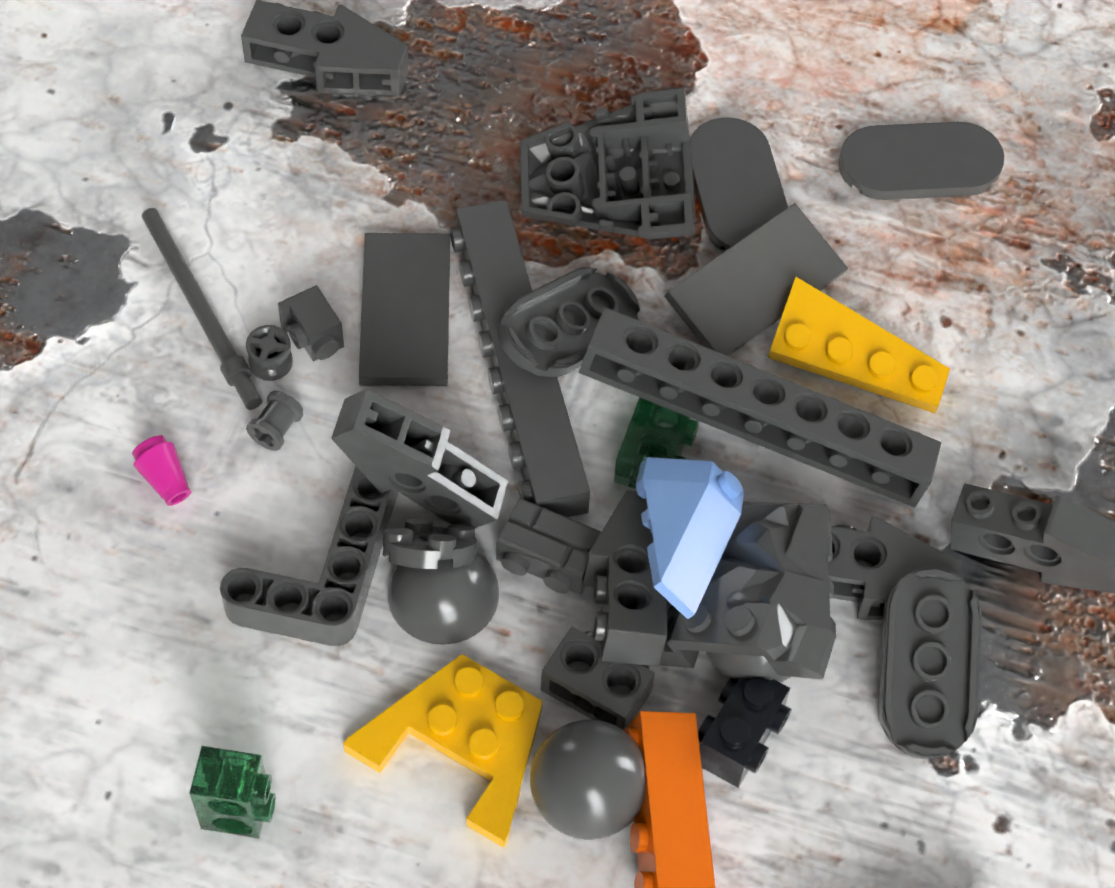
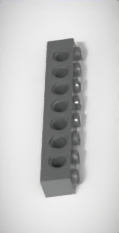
(761, 407)

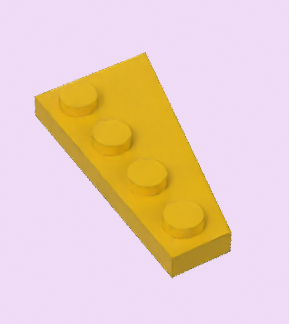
(849, 348)

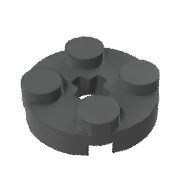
(423, 544)

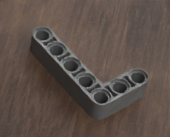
(331, 593)

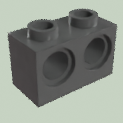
(589, 689)

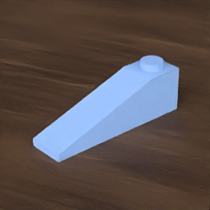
(691, 522)

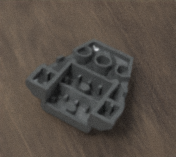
(616, 171)
(791, 625)

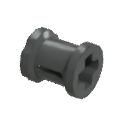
(275, 420)

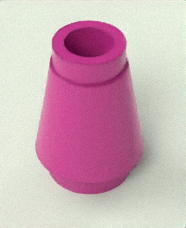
(162, 469)

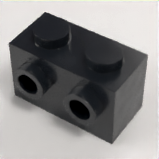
(737, 735)

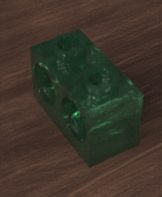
(648, 439)
(232, 792)

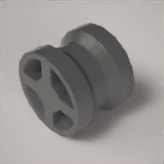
(261, 344)

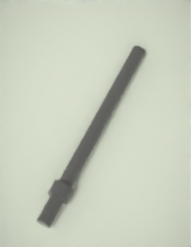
(233, 366)

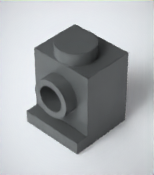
(312, 323)

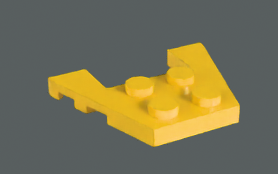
(470, 719)

